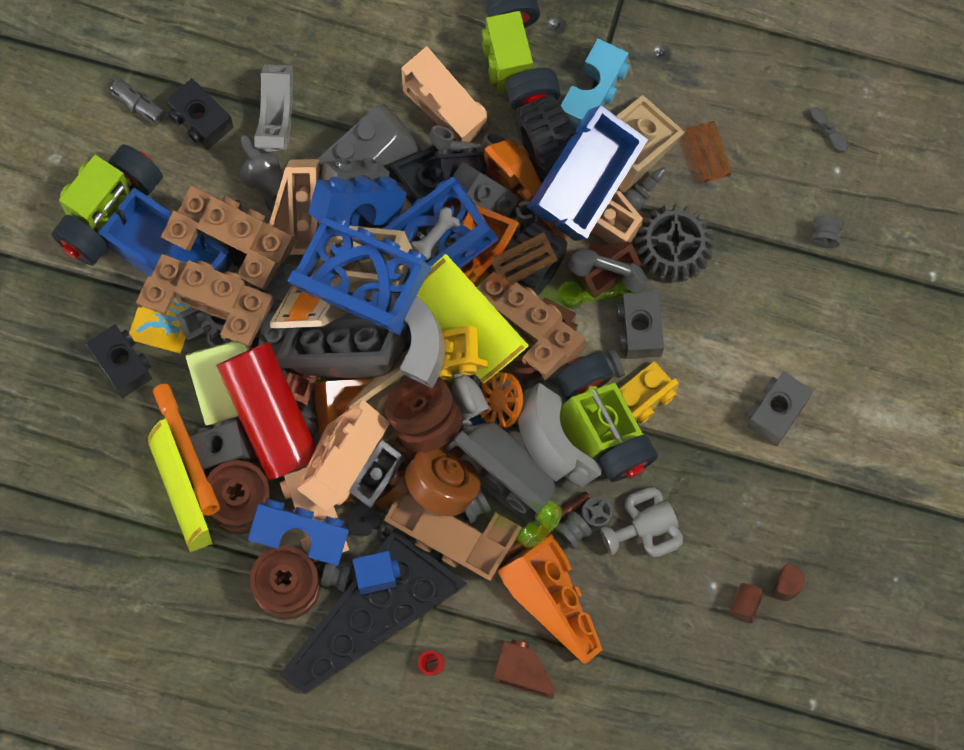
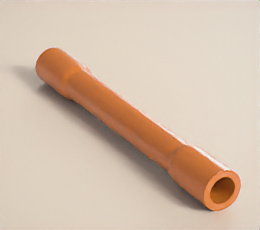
(202, 488)

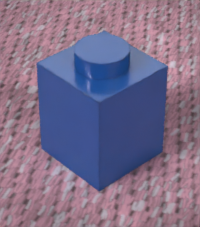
(376, 572)

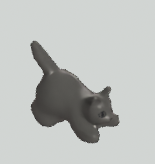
(261, 170)

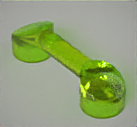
(572, 295)
(549, 519)

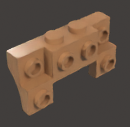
(247, 232)
(209, 292)
(539, 324)
(454, 538)

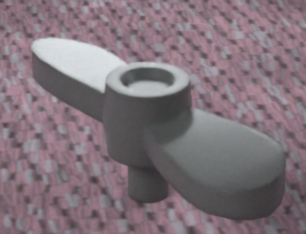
(828, 130)

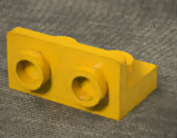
(461, 353)
(648, 391)

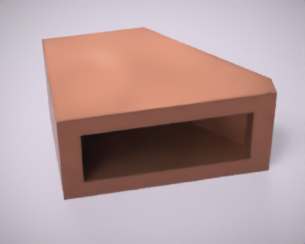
(600, 279)
(522, 670)

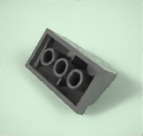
(378, 137)
(342, 349)
(505, 469)

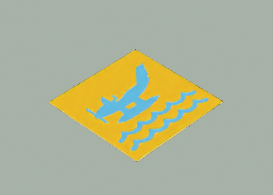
(158, 330)

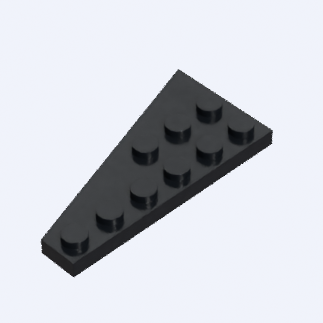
(367, 620)

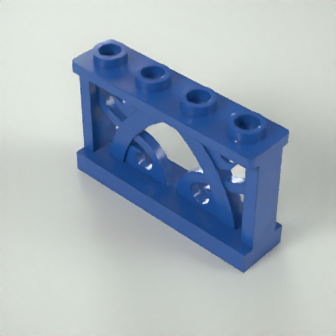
(468, 242)
(378, 309)

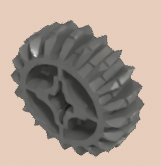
(685, 243)

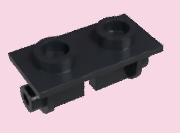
(446, 163)

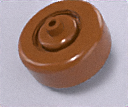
(442, 481)

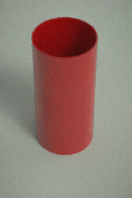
(268, 410)

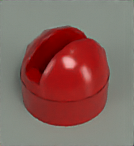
(429, 657)

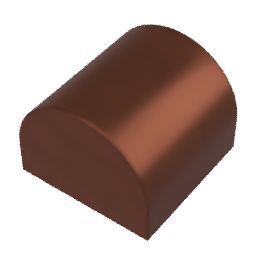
(300, 386)
(789, 583)
(746, 602)

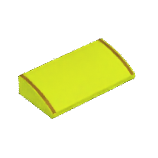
(460, 304)
(178, 487)

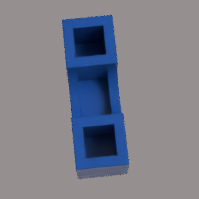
(376, 199)
(273, 521)

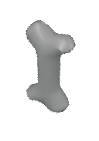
(444, 223)

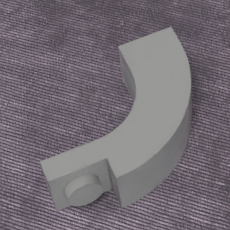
(275, 108)
(427, 346)
(546, 441)

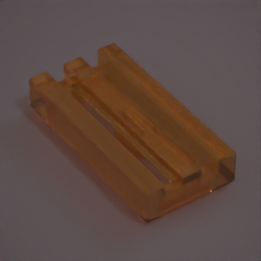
(702, 129)
(519, 249)

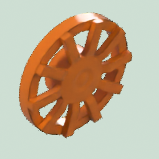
(502, 399)

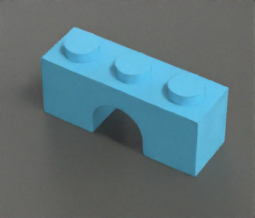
(606, 66)

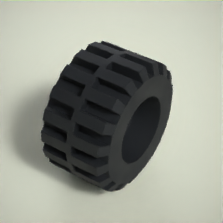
(543, 131)
(541, 278)

